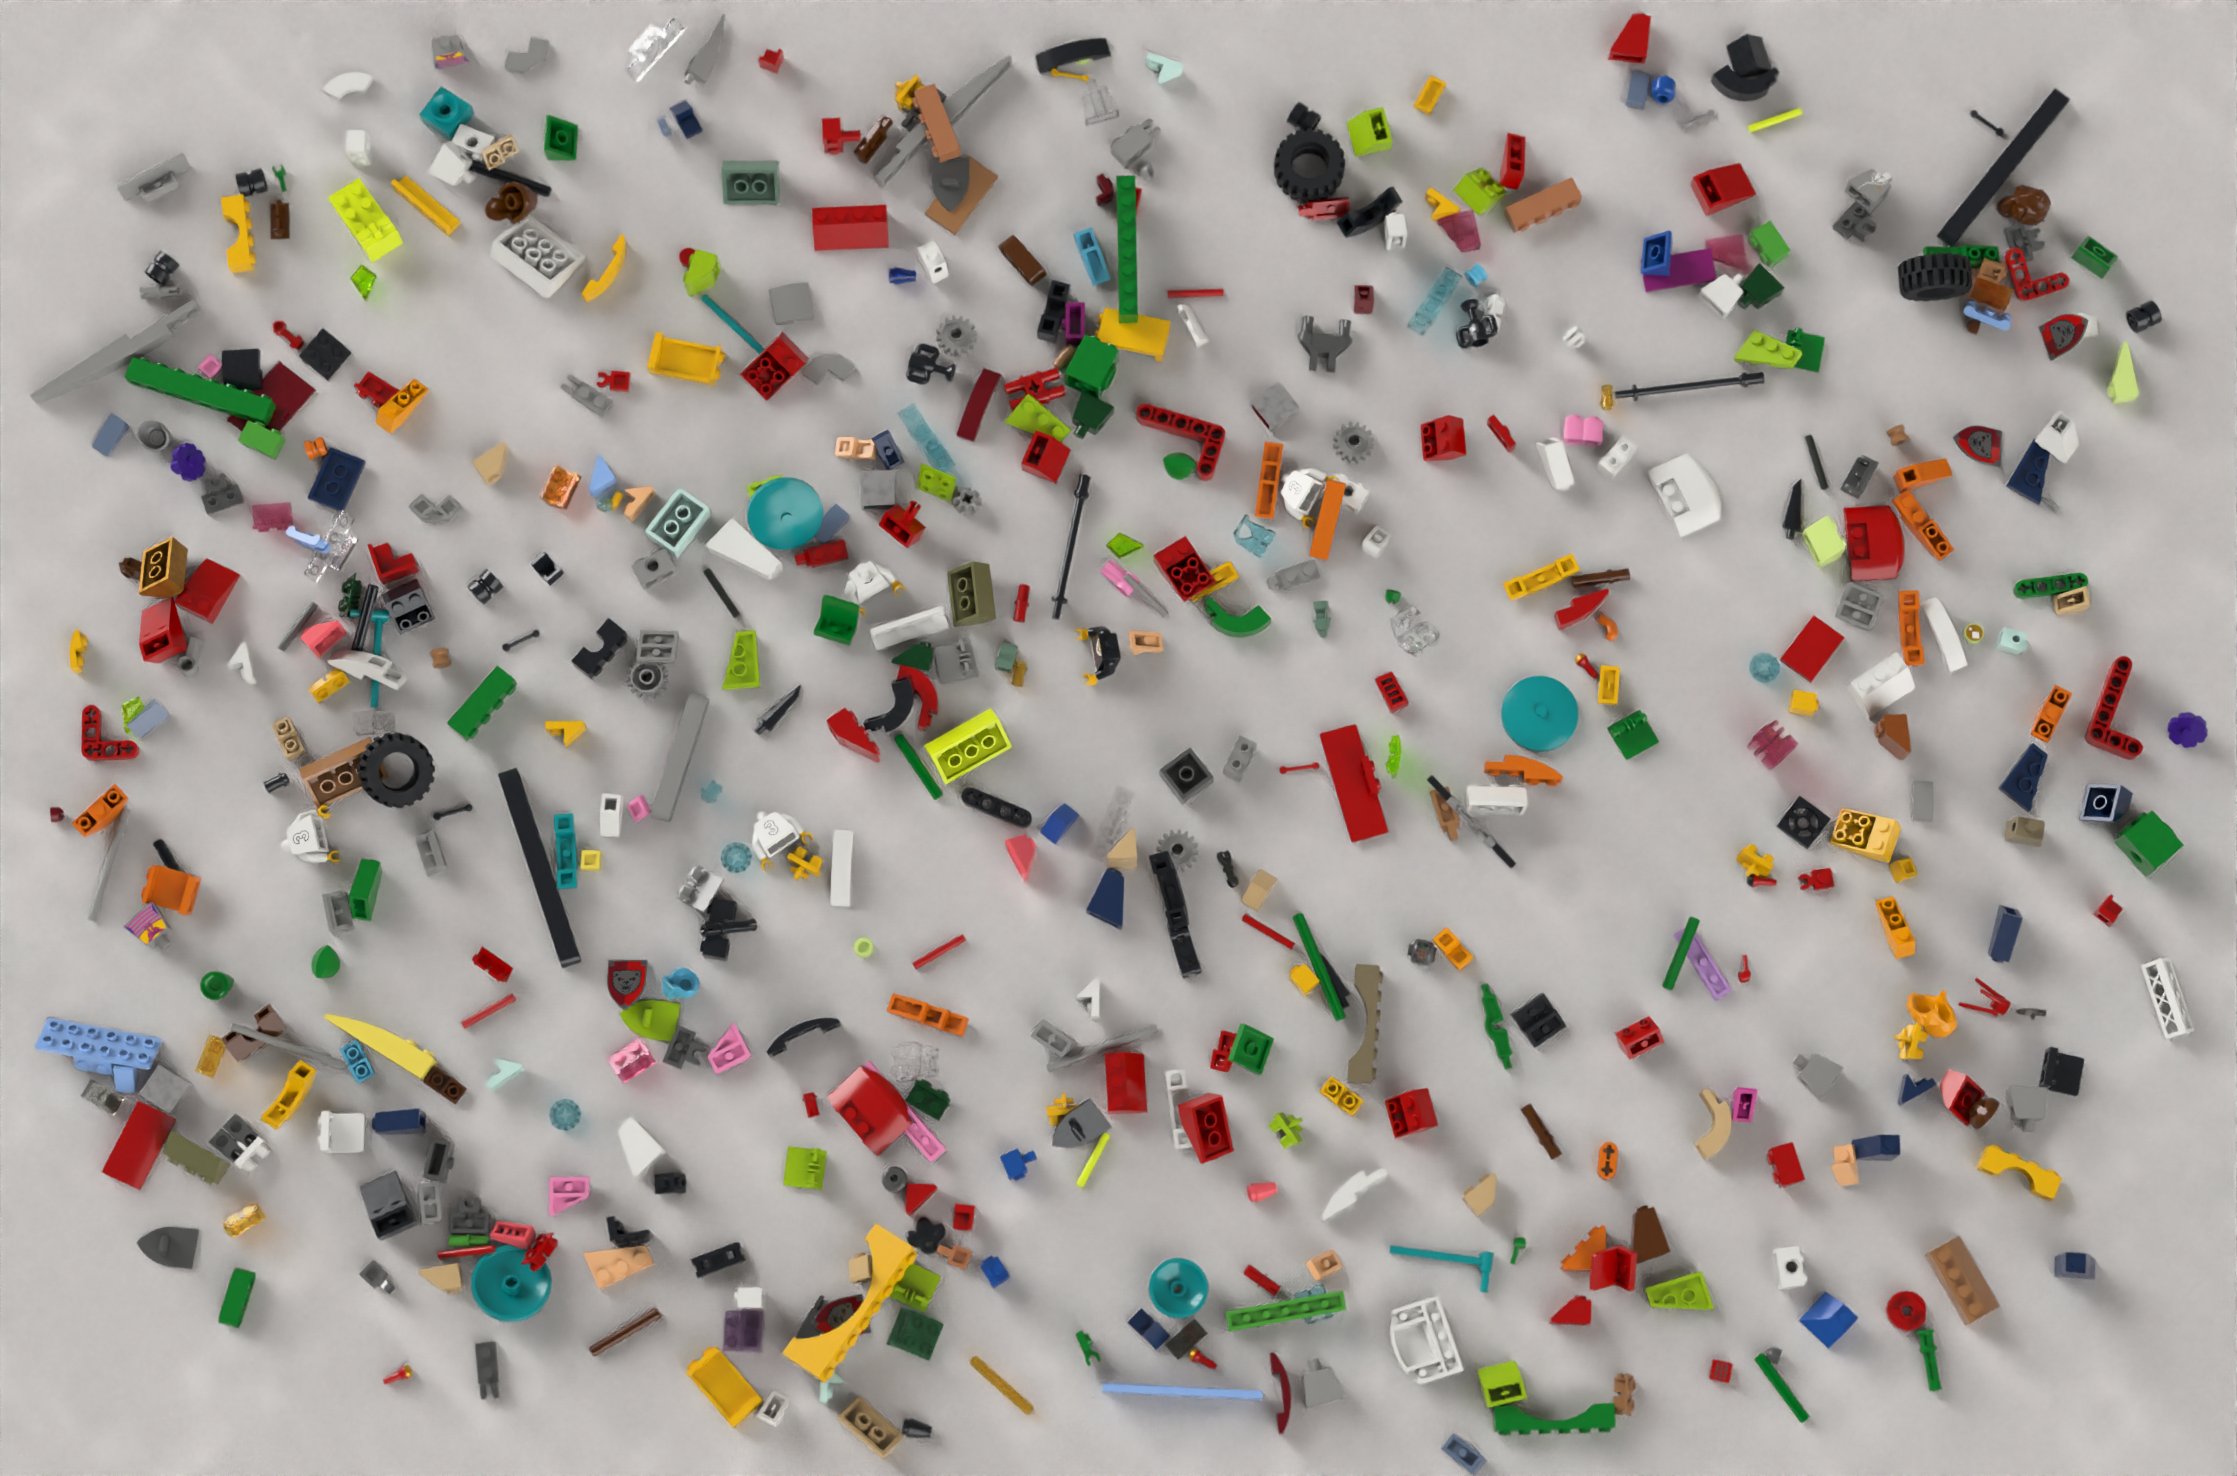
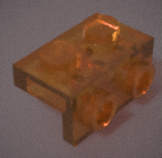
(1991, 294)
(560, 487)

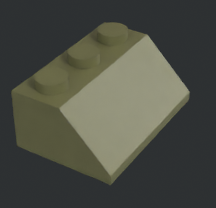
(971, 594)
(195, 1159)

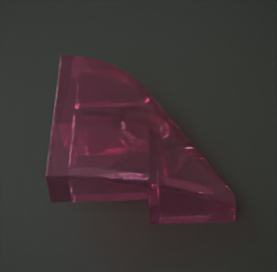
(1462, 230)
(1728, 250)

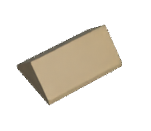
(1124, 853)
(870, 1427)

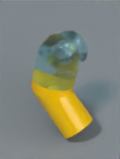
(610, 504)

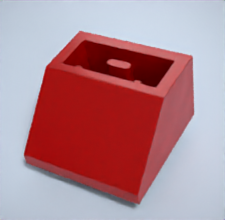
(1443, 438)
(1045, 457)
(1411, 1112)

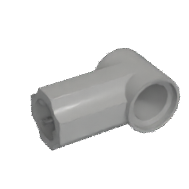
(191, 656)

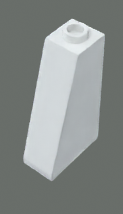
(743, 550)

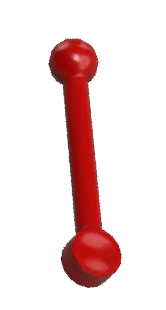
(1283, 769)

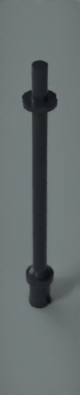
(1744, 380)
(1080, 494)

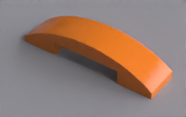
(1910, 628)

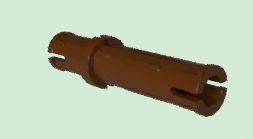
(1609, 576)
(1541, 1131)

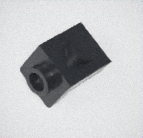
(547, 568)
(670, 1183)

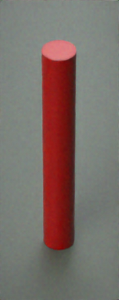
(1195, 293)
(1267, 931)
(939, 951)
(489, 1010)
(466, 1251)

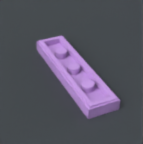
(1706, 967)

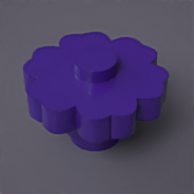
(188, 462)
(2187, 729)

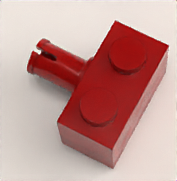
(834, 136)
(902, 524)

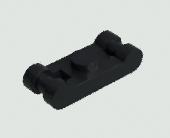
(1185, 952)
(718, 1259)

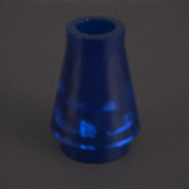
(900, 275)

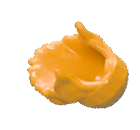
(1932, 1013)

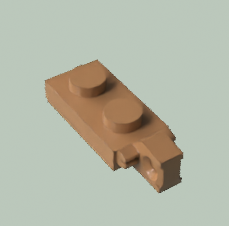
(1445, 814)

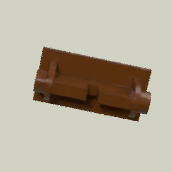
(279, 220)
(131, 568)

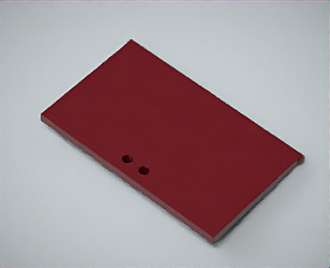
(287, 393)

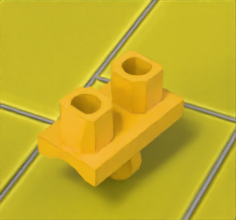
(906, 92)
(1754, 863)
(812, 867)
(1909, 1040)
(1056, 1111)

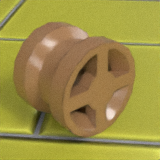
(1897, 435)
(440, 658)

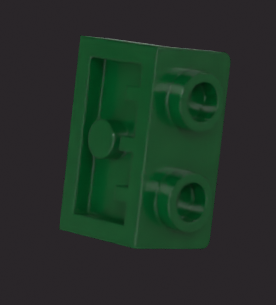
(928, 1099)

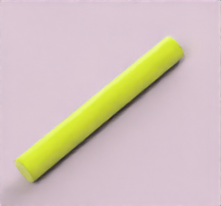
(1773, 120)
(1092, 1160)

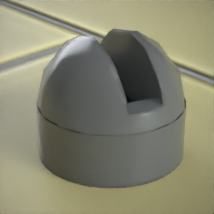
(1774, 1355)

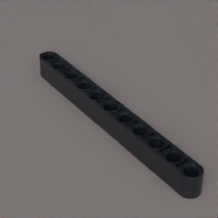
(2003, 167)
(539, 867)

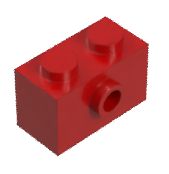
(1785, 1165)

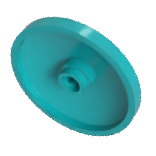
(784, 513)
(1539, 714)
(507, 1288)

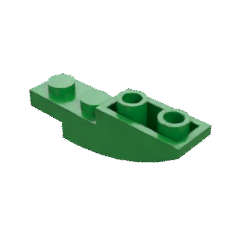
(1974, 253)

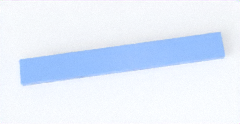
(1182, 1391)

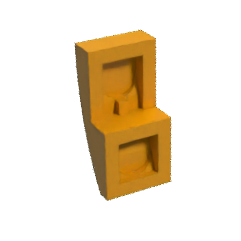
(1452, 949)

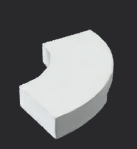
(347, 83)

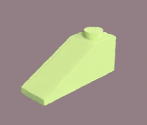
(2123, 381)

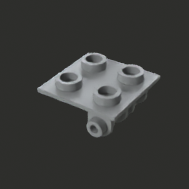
(956, 661)
(700, 888)

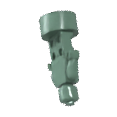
(1322, 620)

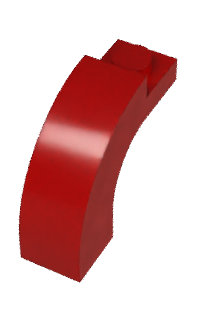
(926, 692)

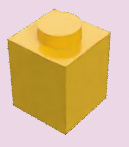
(1803, 703)
(1303, 979)

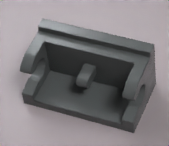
(1859, 476)

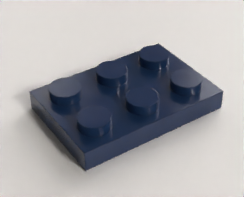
(336, 479)

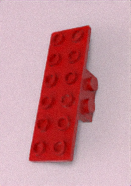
(1354, 783)

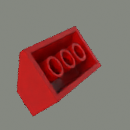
(850, 227)

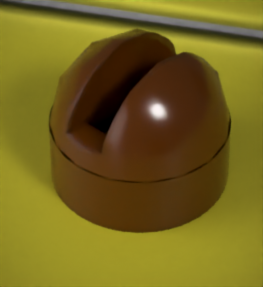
(1973, 326)

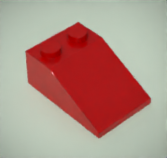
(207, 590)
(1206, 1126)

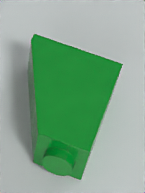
(365, 889)

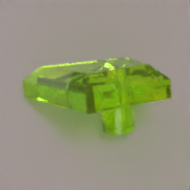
(363, 281)
(1123, 545)
(130, 710)

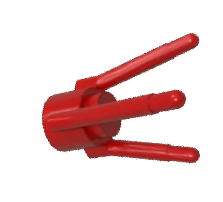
(1998, 1003)

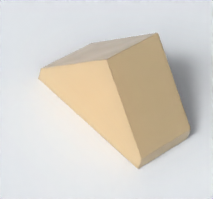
(2072, 601)
(1258, 890)

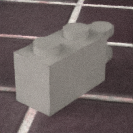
(1133, 143)

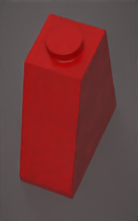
(1633, 40)

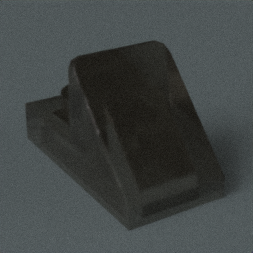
(102, 1097)
(1186, 1339)

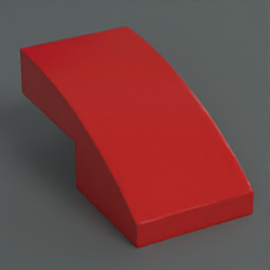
(1220, 1056)

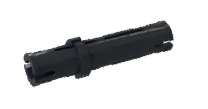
(721, 928)

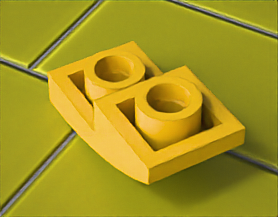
(78, 646)
(1341, 1096)

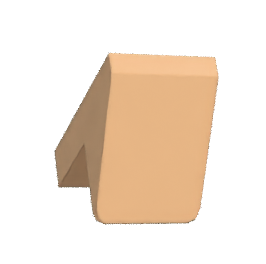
(641, 498)
(1145, 642)
(1845, 1165)
(1324, 1265)

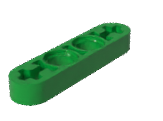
(2049, 581)

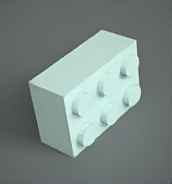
(678, 522)

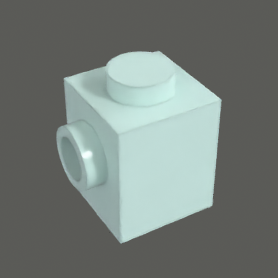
(2012, 641)

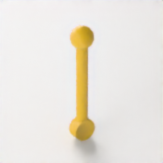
(1054, 72)

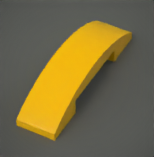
(594, 288)
(1541, 578)

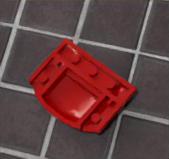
(1873, 543)
(871, 1108)

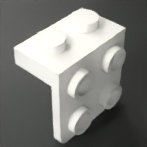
(341, 1132)

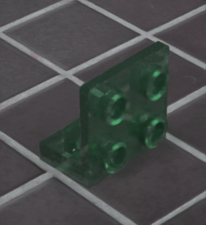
(915, 1333)

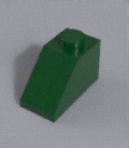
(917, 656)

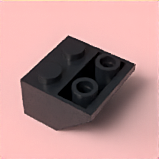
(408, 606)

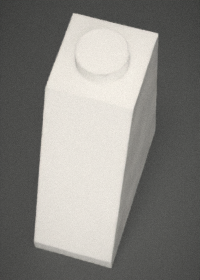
(1555, 463)
(639, 1147)

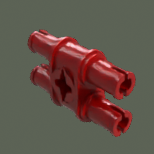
(1038, 381)

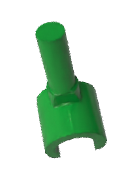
(280, 175)
(1518, 1243)

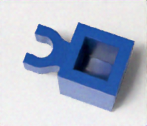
(1015, 1163)
(994, 1271)

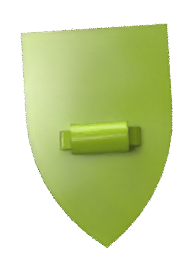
(652, 1019)

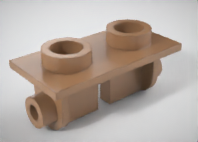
(1625, 1401)

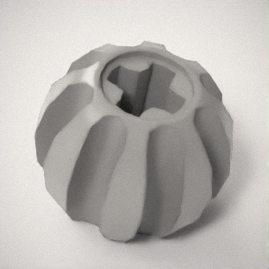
(973, 497)

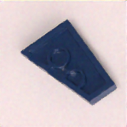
(2030, 473)
(2023, 778)

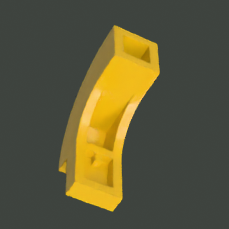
(293, 1094)

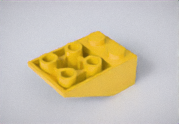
(1866, 834)

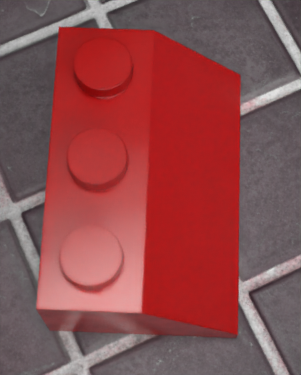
(1125, 1083)

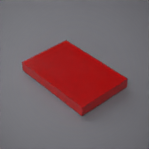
(1812, 648)

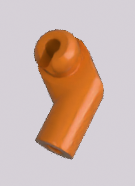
(1611, 627)

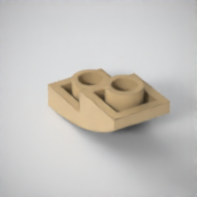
(498, 151)
(288, 738)

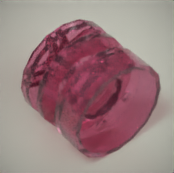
(1772, 744)

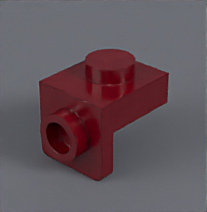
(1106, 188)

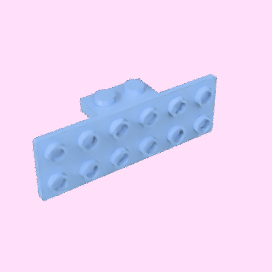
(97, 1047)

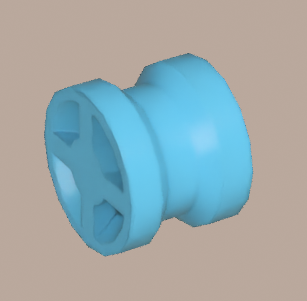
(1476, 275)

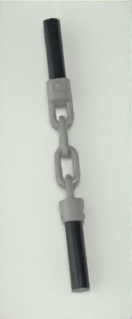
(1489, 840)

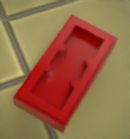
(1502, 433)

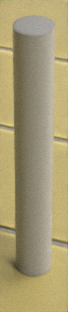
(1141, 591)

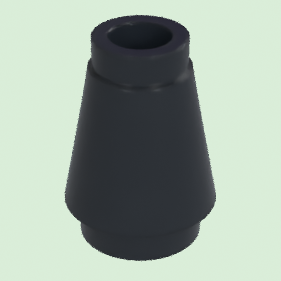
(916, 1429)

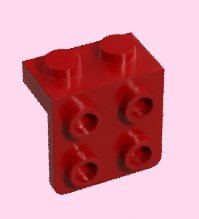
(1613, 1267)

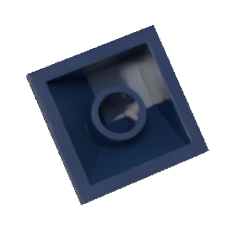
(2105, 803)

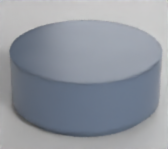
(664, 127)

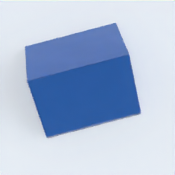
(1657, 254)

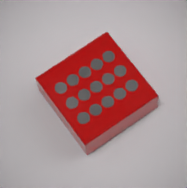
(1720, 1371)

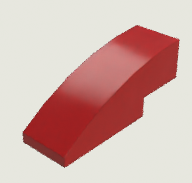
(1580, 608)

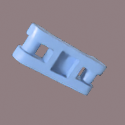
(1987, 315)
(308, 540)

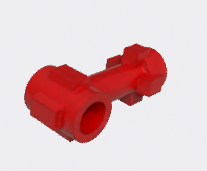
(280, 329)

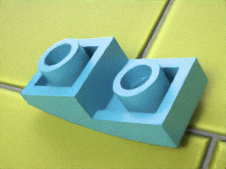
(357, 1061)

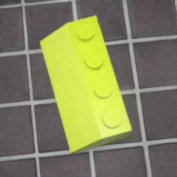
(968, 746)

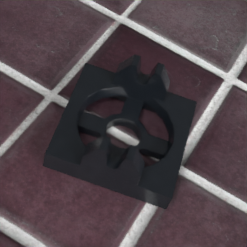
(1801, 803)

